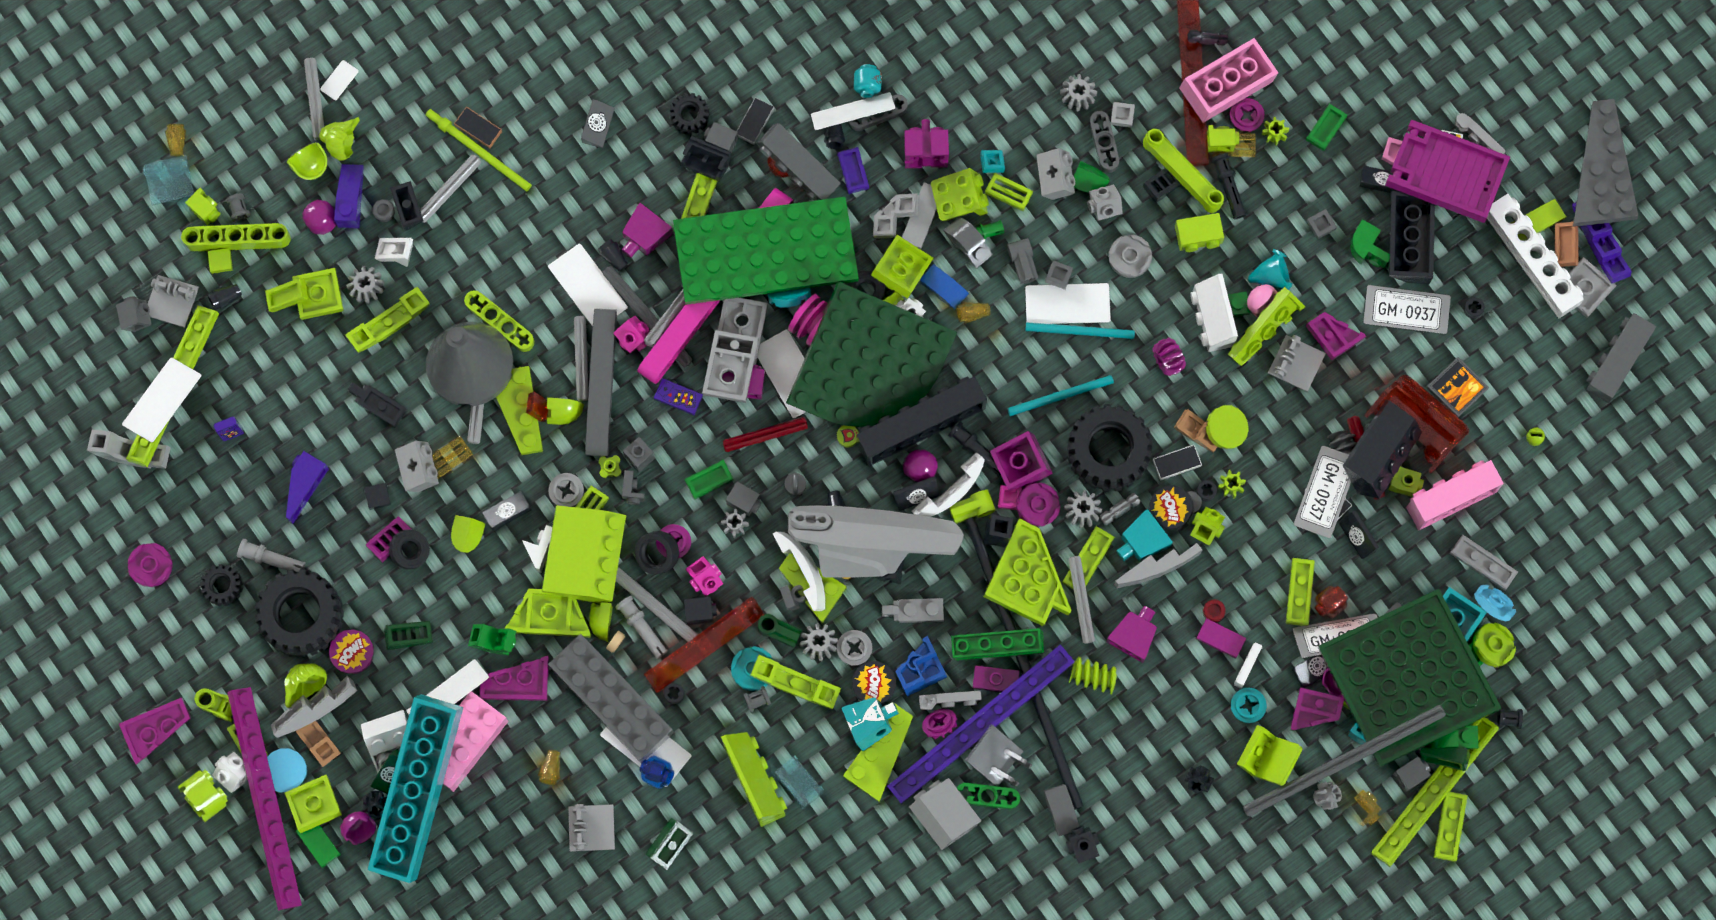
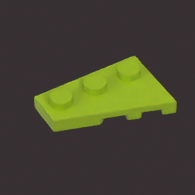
(832, 587)

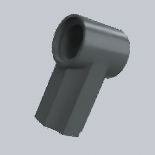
(1021, 254)

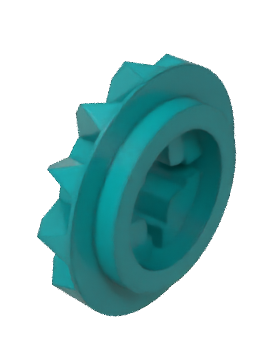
(1254, 696)

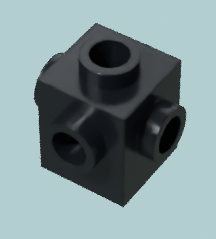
(1083, 851)

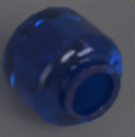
(656, 772)

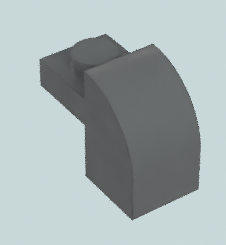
(969, 240)

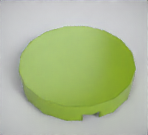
(1227, 427)
(1494, 644)

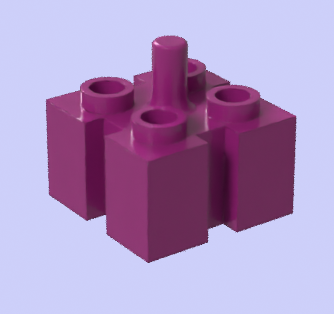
(926, 147)

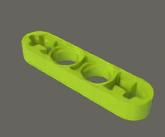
(500, 319)

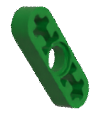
(1003, 803)

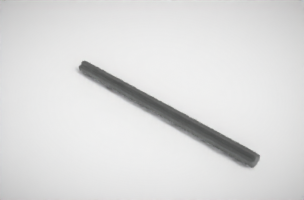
(1344, 760)

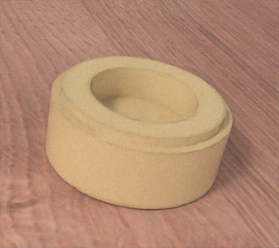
(615, 642)

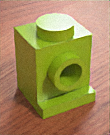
(1222, 139)
(203, 207)
(1400, 486)

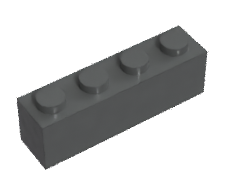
(798, 163)
(1620, 358)

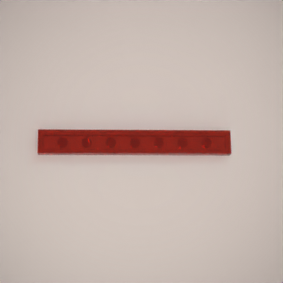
(1191, 62)

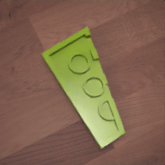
(1265, 326)
(514, 405)
(874, 765)

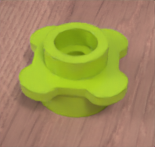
(605, 471)

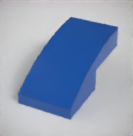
(944, 286)

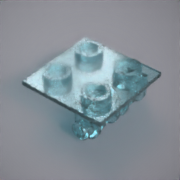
(168, 180)

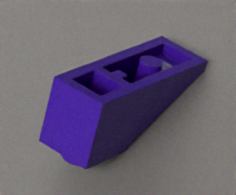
(349, 196)
(304, 480)

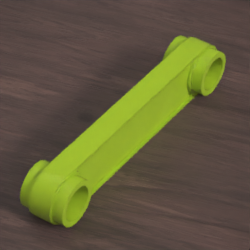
(1183, 170)

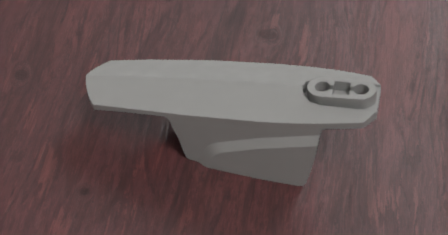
(869, 540)

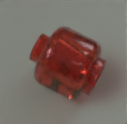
(1331, 601)

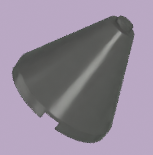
(469, 363)

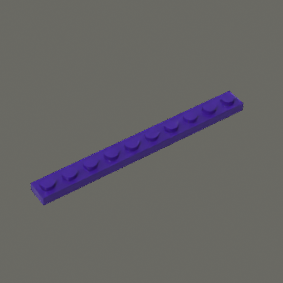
(973, 729)

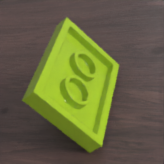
(902, 266)

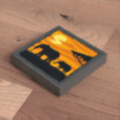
(1457, 387)

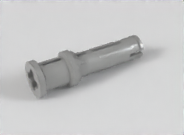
(261, 554)
(636, 619)

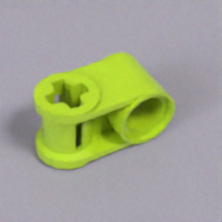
(218, 706)

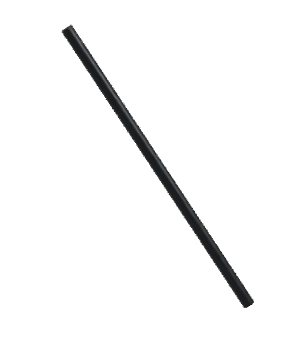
(1024, 665)

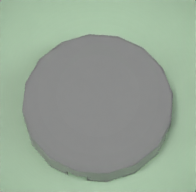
(1130, 256)

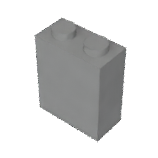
(944, 813)

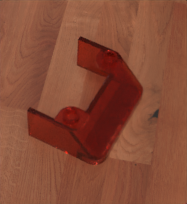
(1439, 426)

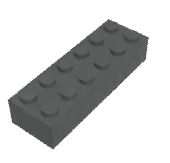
(611, 698)

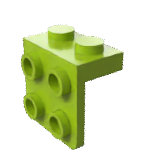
(959, 195)
(1269, 756)

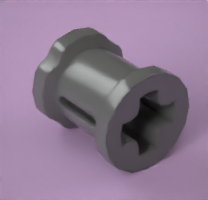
(238, 207)
(757, 699)

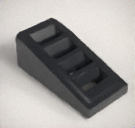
(1153, 192)

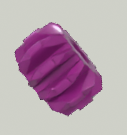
(1169, 356)

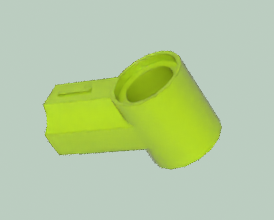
(979, 505)

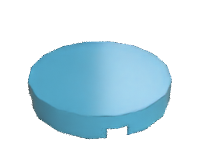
(1495, 603)
(287, 769)

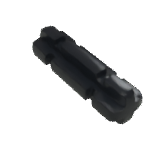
(1207, 37)

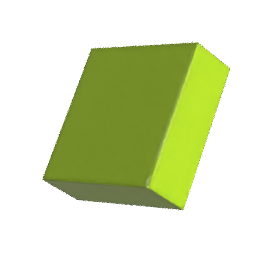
(220, 260)

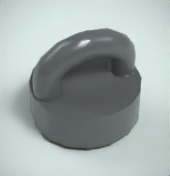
(795, 484)

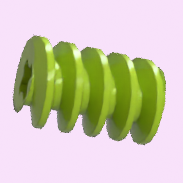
(1093, 675)

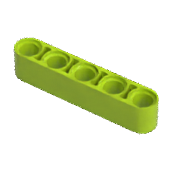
(226, 233)

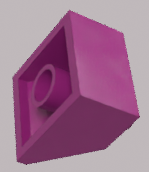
(1021, 461)

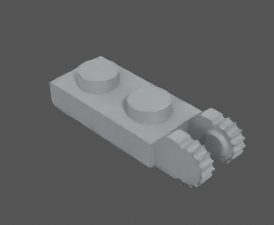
(1476, 133)

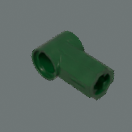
(781, 632)

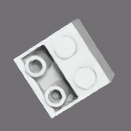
(384, 736)

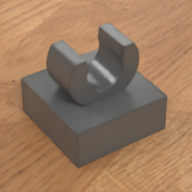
(790, 597)

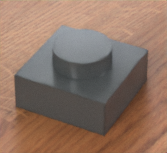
(1321, 224)
(1059, 275)

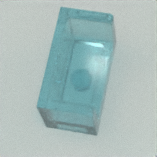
(799, 782)

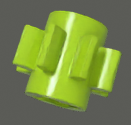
(1271, 136)
(1231, 477)

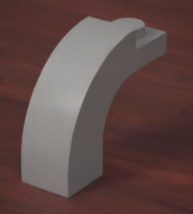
(116, 448)

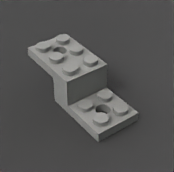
(735, 349)

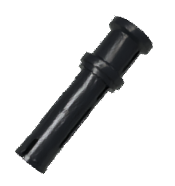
(1226, 176)
(970, 442)

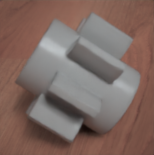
(730, 518)
(1327, 795)

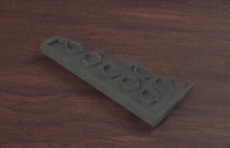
(1605, 178)

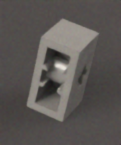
(1055, 174)
(416, 466)

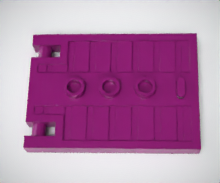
(1448, 171)

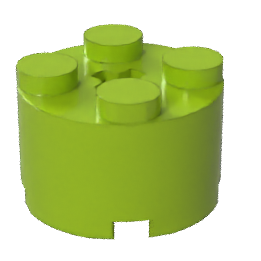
(202, 795)

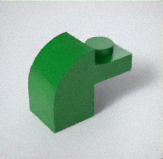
(1363, 247)
(492, 639)
(1463, 738)

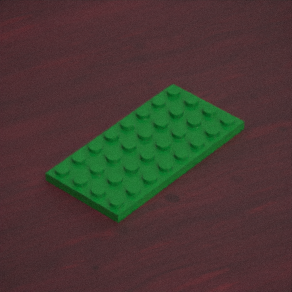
(765, 250)

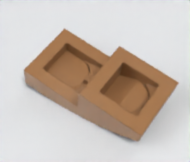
(1194, 429)
(318, 742)

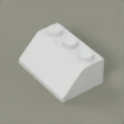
(1214, 313)

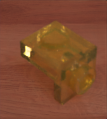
(1368, 803)

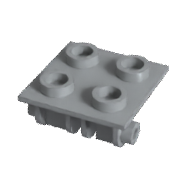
(171, 300)
(1296, 362)
(591, 827)

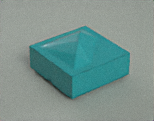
(992, 161)

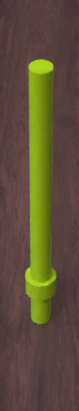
(446, 126)

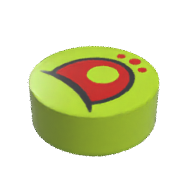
(847, 436)

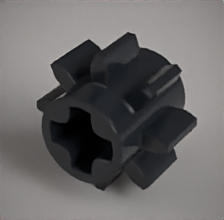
(1199, 779)
(374, 804)

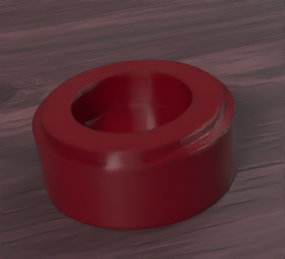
(1214, 610)

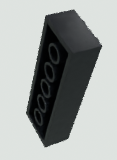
(921, 420)

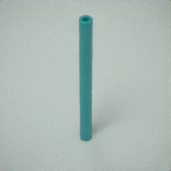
(1080, 330)
(1060, 395)

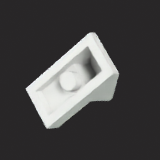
(394, 250)
(539, 553)

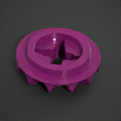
(1247, 105)
(677, 532)
(939, 716)

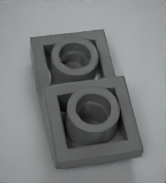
(1062, 809)

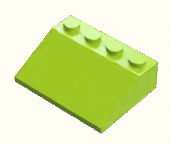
(584, 554)
(753, 777)

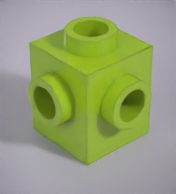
(1207, 525)

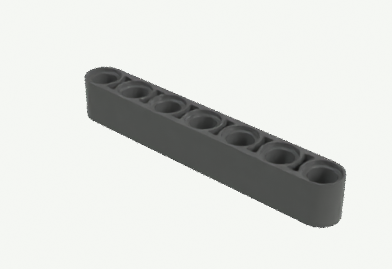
(601, 382)

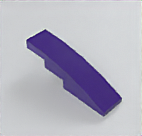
(1606, 250)

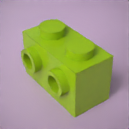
(1199, 232)

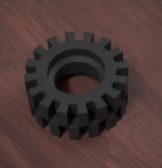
(686, 101)
(215, 573)

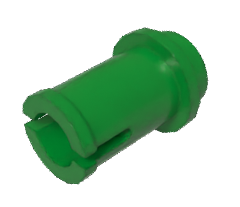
(990, 229)

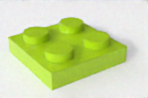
(322, 292)
(313, 803)

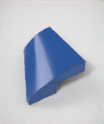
(920, 669)

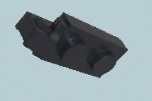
(378, 404)

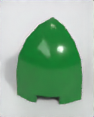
(1089, 178)

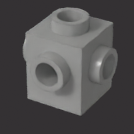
(1105, 202)

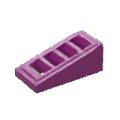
(371, 545)

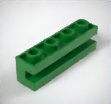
(997, 644)

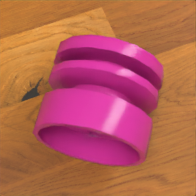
(808, 318)

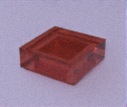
(537, 406)

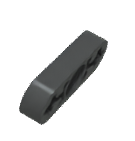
(875, 121)
(1109, 134)

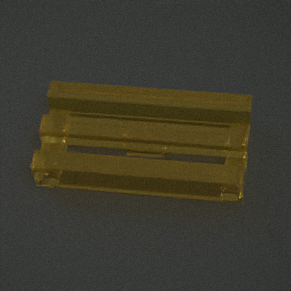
(1243, 153)
(457, 461)

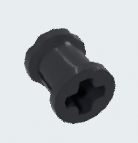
(1517, 721)

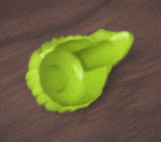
(339, 138)
(303, 680)

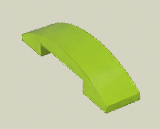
(389, 321)
(795, 682)

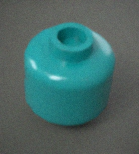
(867, 81)

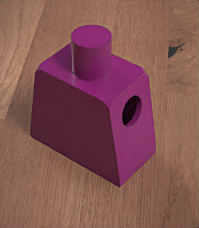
(644, 232)
(1134, 634)

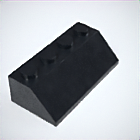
(1411, 239)
(1381, 450)

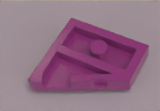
(1333, 335)
(1315, 708)

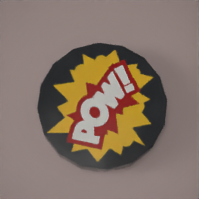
(1171, 507)
(875, 681)

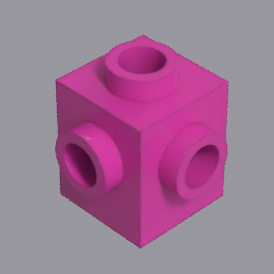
(632, 334)
(704, 576)

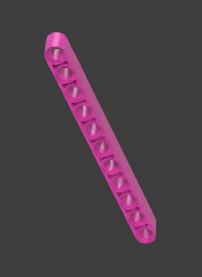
(688, 321)

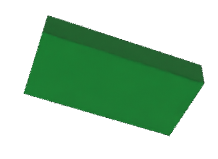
(1326, 127)
(709, 479)
(319, 845)

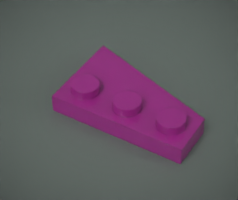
(520, 682)
(152, 728)

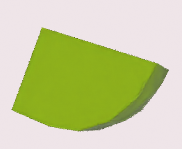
(563, 410)
(466, 533)
(600, 619)

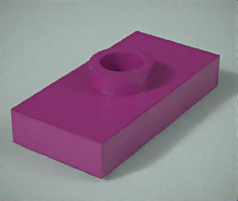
(993, 678)

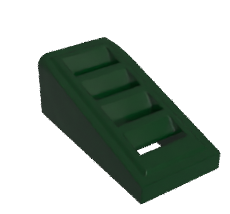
(390, 644)
(1448, 757)

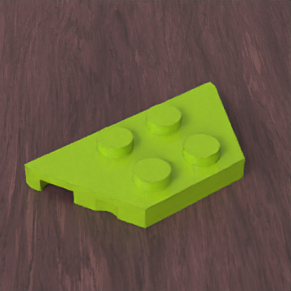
(548, 615)

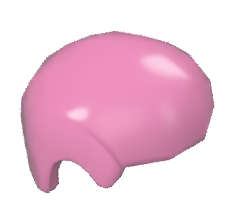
(1260, 298)

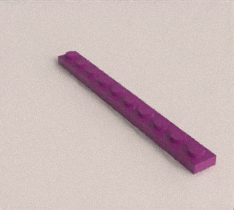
(264, 798)

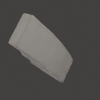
(1150, 569)
(307, 711)

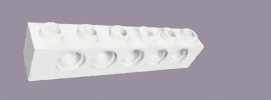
(1559, 303)

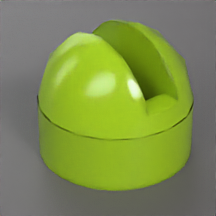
(1535, 440)

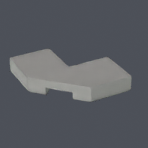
(886, 220)

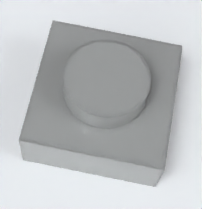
(1122, 114)

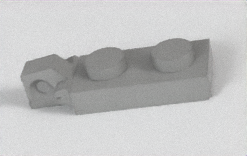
(915, 610)
(947, 700)

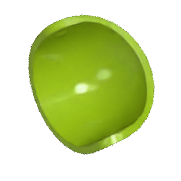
(309, 162)

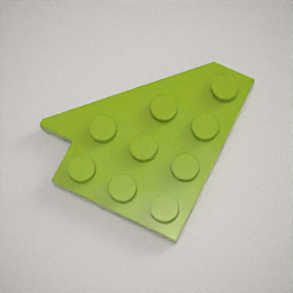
(1027, 577)

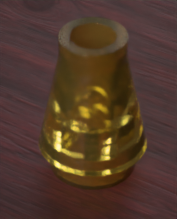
(175, 137)
(972, 311)
(550, 769)

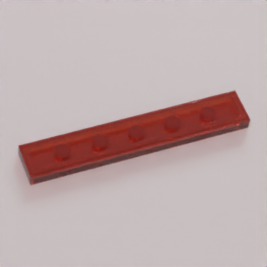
(704, 644)

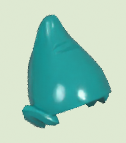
(1272, 272)

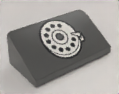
(597, 124)

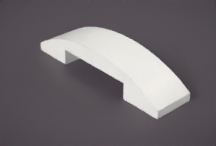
(972, 469)
(814, 594)

